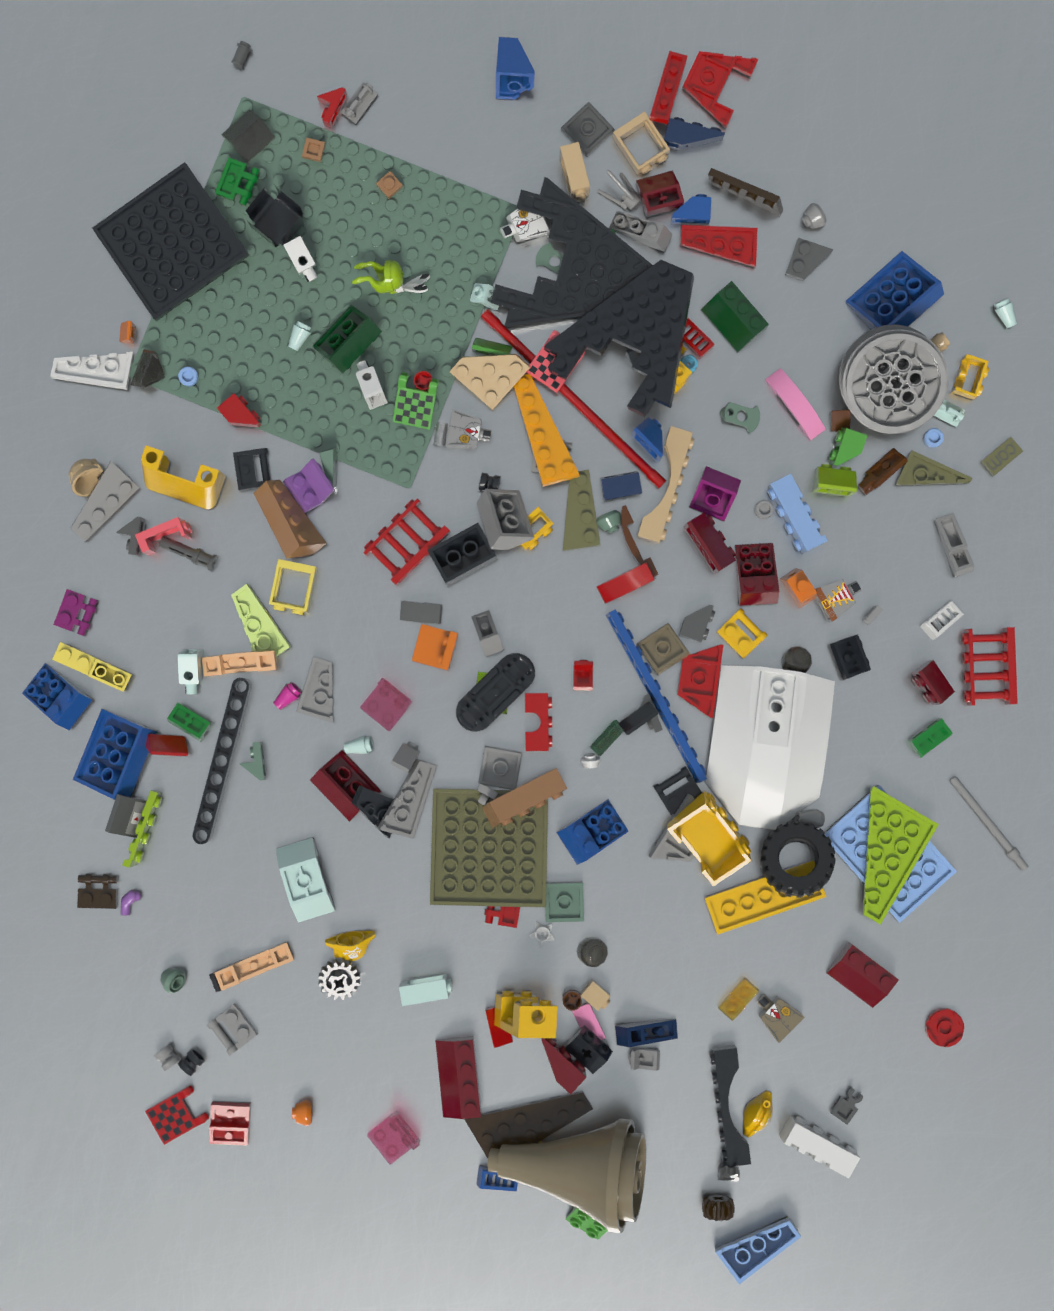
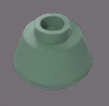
(609, 521)
(172, 979)

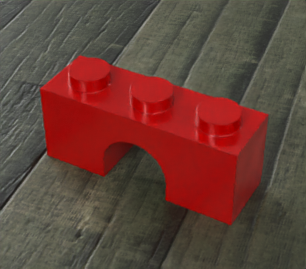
(539, 704)

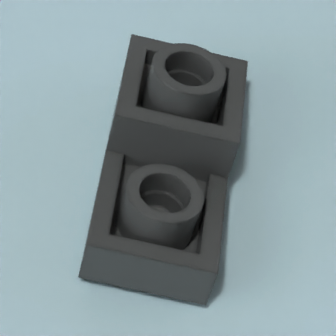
(421, 612)

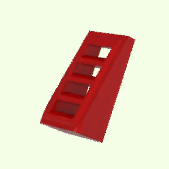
(704, 338)

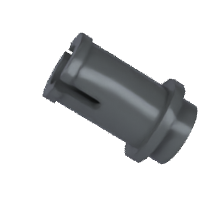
(241, 53)

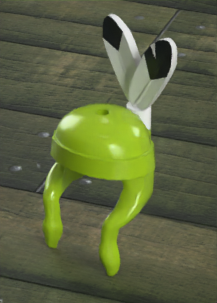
(391, 278)

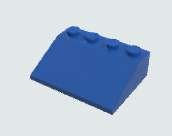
(896, 294)
(113, 755)

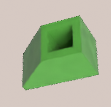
(848, 445)

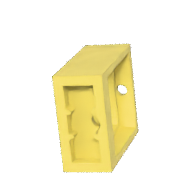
(296, 609)

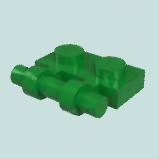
(231, 180)

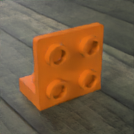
(435, 647)

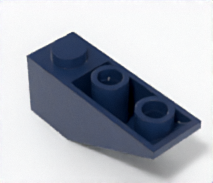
(686, 135)

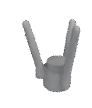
(630, 198)

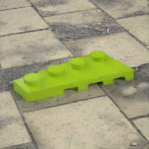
(136, 846)

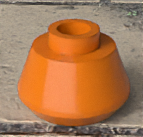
(303, 1112)

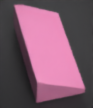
(587, 1017)

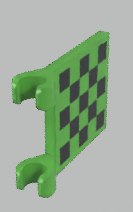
(414, 405)

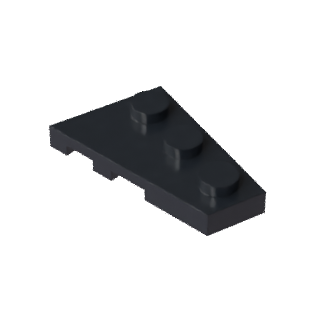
(372, 806)

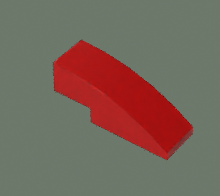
(626, 582)

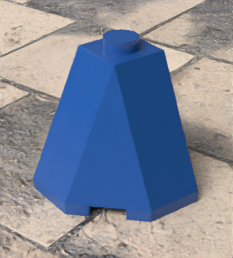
(513, 69)

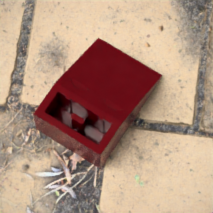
(756, 574)
(567, 1071)

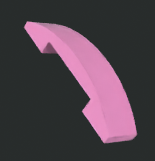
(796, 403)

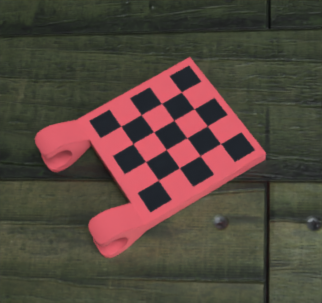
(541, 364)

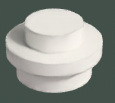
(590, 761)

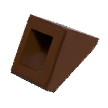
(840, 419)

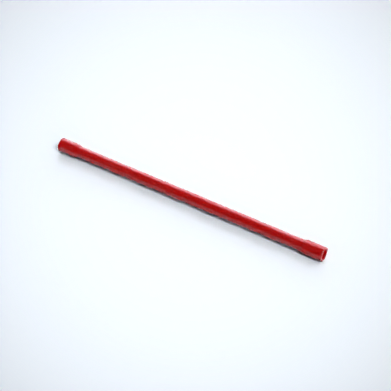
(495, 323)

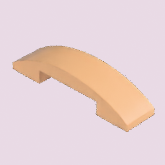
(239, 662)
(253, 966)

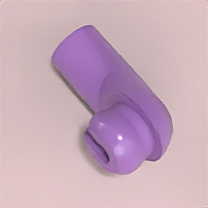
(127, 900)

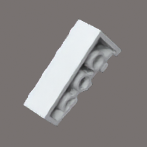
(819, 1146)

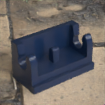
(621, 485)

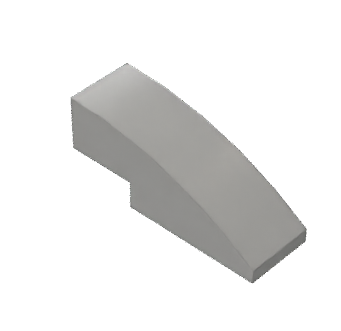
(954, 545)

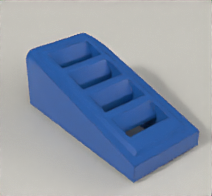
(483, 1170)

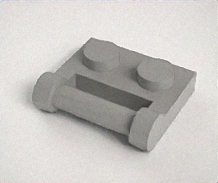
(237, 1025)

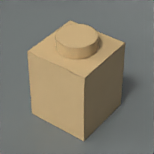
(595, 995)

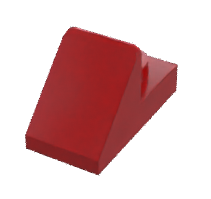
(334, 100)

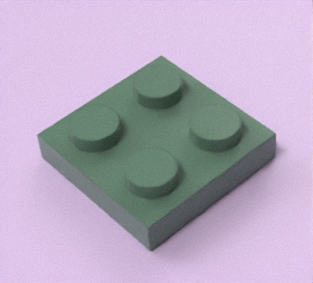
(564, 902)

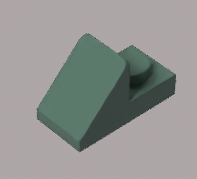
(257, 767)

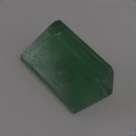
(606, 738)

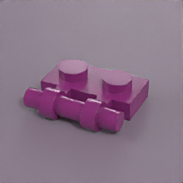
(70, 609)

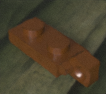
(882, 470)

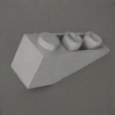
(641, 230)

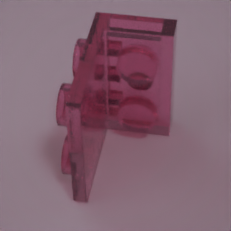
(386, 704)
(393, 1137)

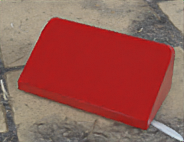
(166, 745)
(498, 1036)

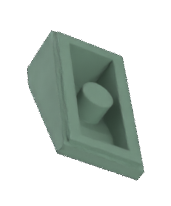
(329, 463)

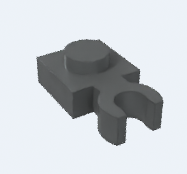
(845, 1108)
(729, 1173)

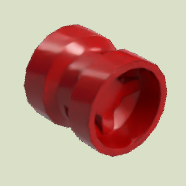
(422, 378)

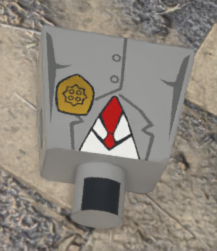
(465, 431)

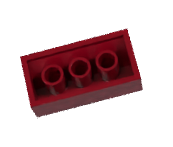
(458, 1077)

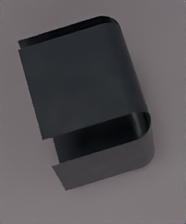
(275, 219)

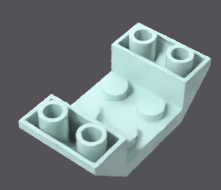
(304, 880)

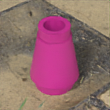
(287, 695)

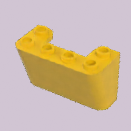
(198, 493)
(711, 838)

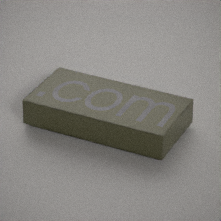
(1002, 456)

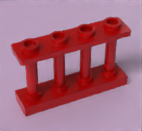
(411, 560)
(1007, 675)

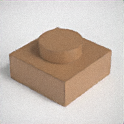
(313, 150)
(389, 185)

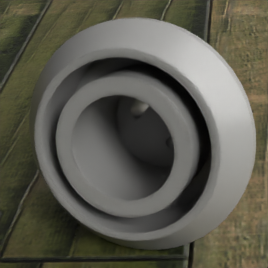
(814, 216)

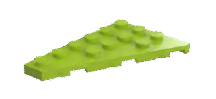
(893, 848)

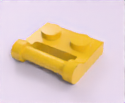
(737, 638)

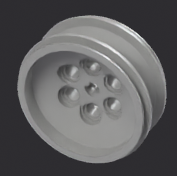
(890, 345)

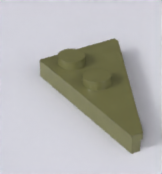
(925, 471)

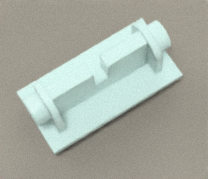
(950, 413)

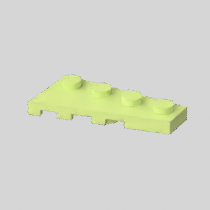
(258, 623)

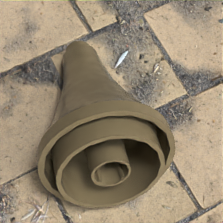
(590, 1171)

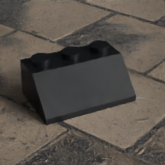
(462, 554)

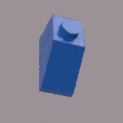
(694, 211)

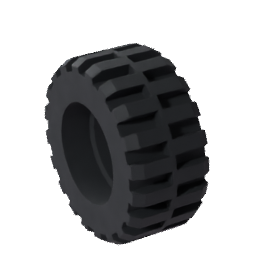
(804, 834)

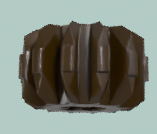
(718, 1208)

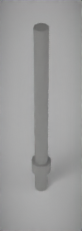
(1012, 852)

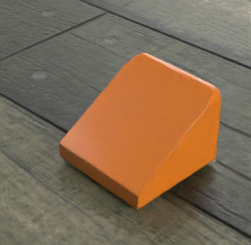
(127, 332)

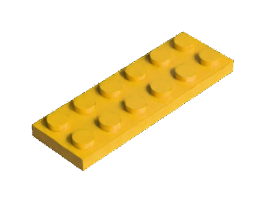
(755, 901)

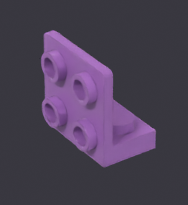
(309, 486)

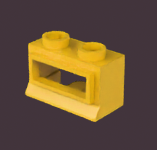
(982, 372)
(545, 530)

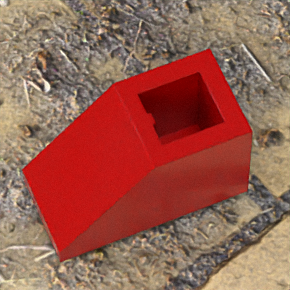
(237, 413)

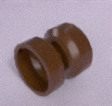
(570, 1002)

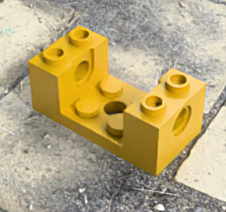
(526, 1018)

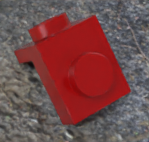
(583, 675)

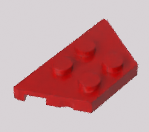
(700, 679)

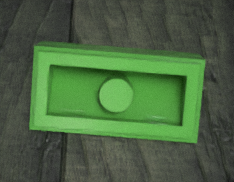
(490, 348)

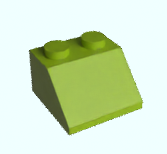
(835, 481)

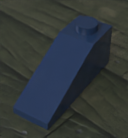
(646, 1032)

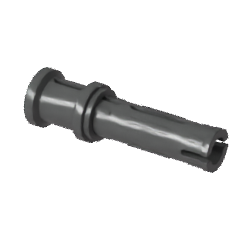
(196, 556)

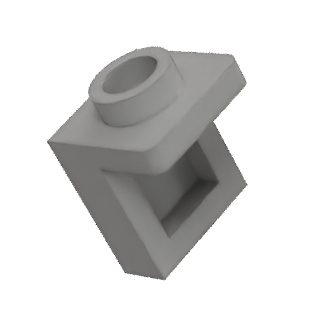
(644, 1059)

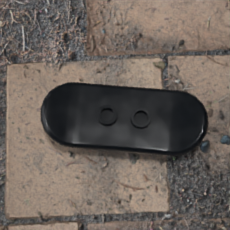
(495, 692)

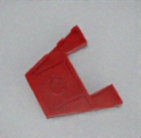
(709, 77)

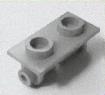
(359, 102)

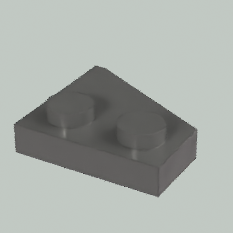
(806, 258)

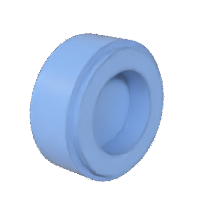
(188, 376)
(933, 437)

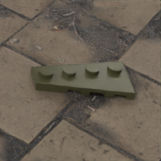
(581, 519)

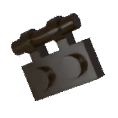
(97, 897)

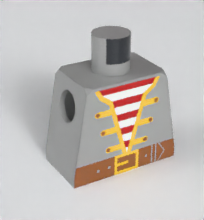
(836, 598)

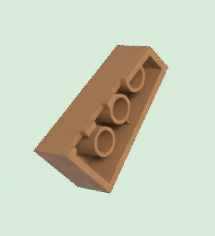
(288, 521)
(524, 797)

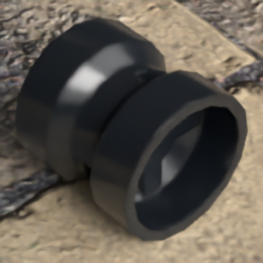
(493, 484)
(191, 1062)

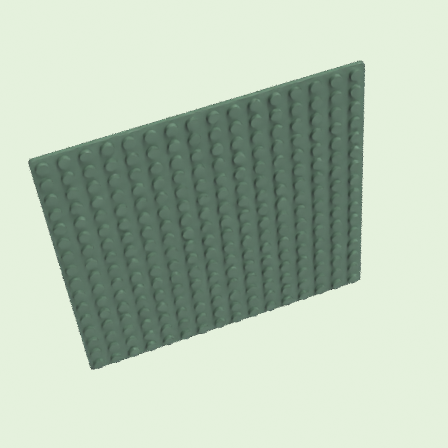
(243, 320)

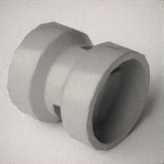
(165, 1053)

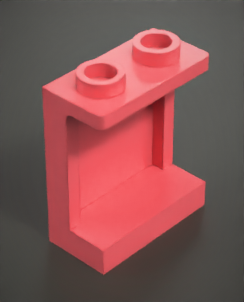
(155, 533)

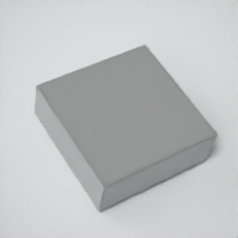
(872, 614)

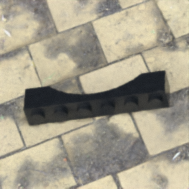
(726, 1065)

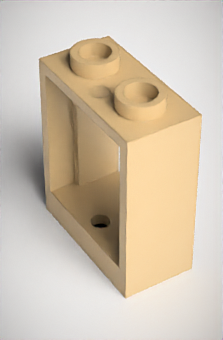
(632, 126)
(574, 171)

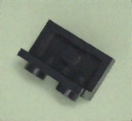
(850, 657)

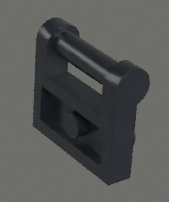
(246, 469)
(675, 798)

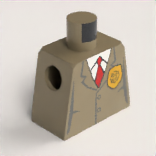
(779, 1016)

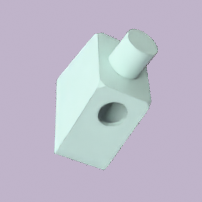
(190, 661)

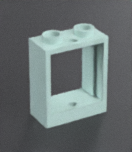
(425, 989)

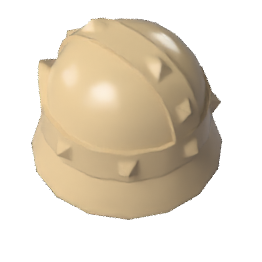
(84, 476)

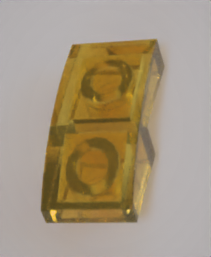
(738, 998)

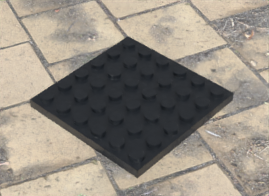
(170, 241)

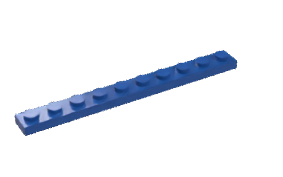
(661, 703)

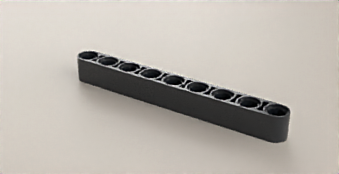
(215, 768)

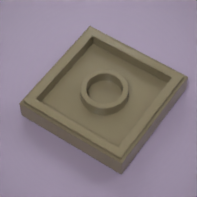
(663, 649)

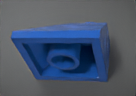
(650, 437)

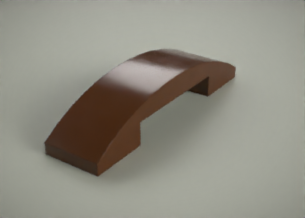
(626, 520)

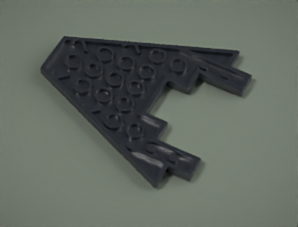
(591, 267)
(642, 316)

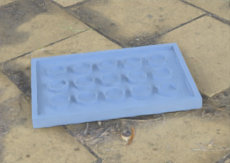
(850, 843)

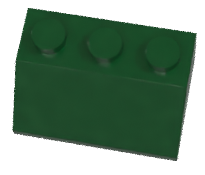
(734, 317)
(347, 338)

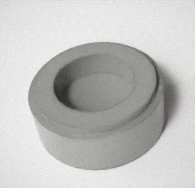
(764, 509)

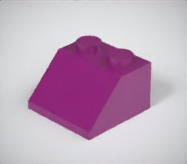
(715, 493)

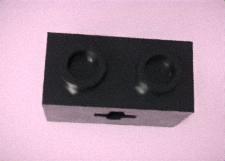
(588, 1049)

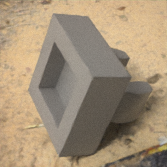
(486, 793)

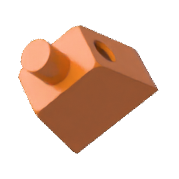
(799, 587)

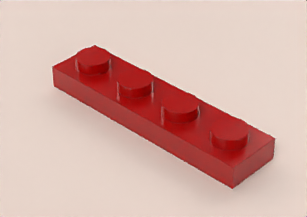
(668, 87)

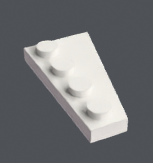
(102, 370)

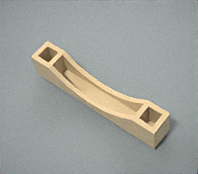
(676, 447)

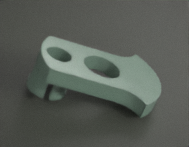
(544, 255)
(752, 416)

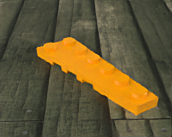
(545, 440)

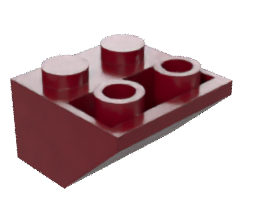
(660, 193)
(932, 682)

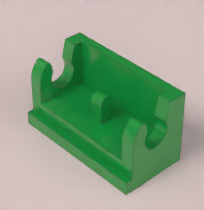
(188, 721)
(930, 737)

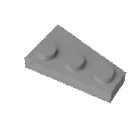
(317, 691)

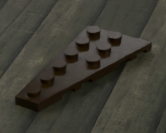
(527, 1122)

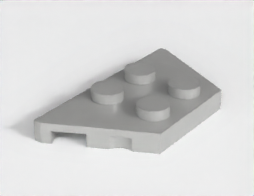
(668, 847)

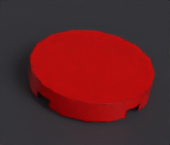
(944, 1027)

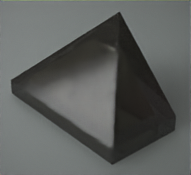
(148, 370)

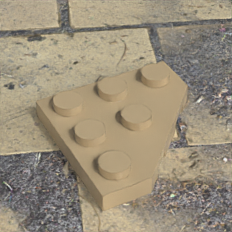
(490, 375)

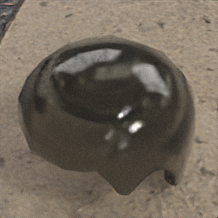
(797, 659)
(592, 952)

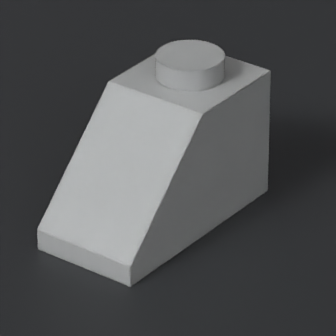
(487, 633)
(406, 757)

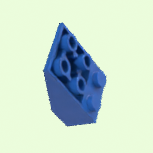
(57, 697)
(592, 832)

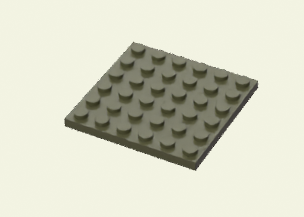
(484, 863)

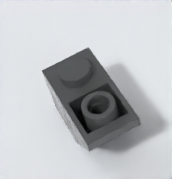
(695, 625)

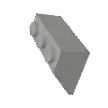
(504, 518)

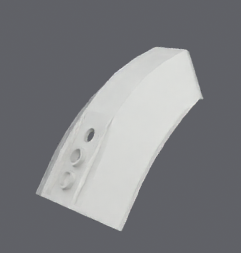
(766, 773)

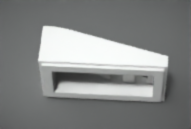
(933, 629)

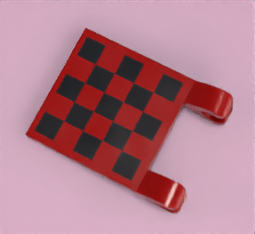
(172, 1117)

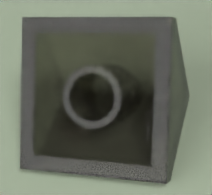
(248, 135)

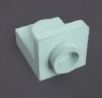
(483, 294)

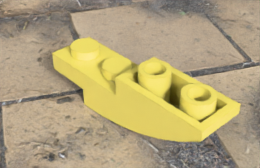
(92, 666)

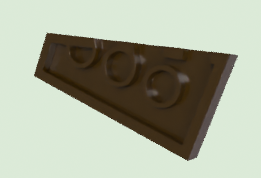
(747, 191)

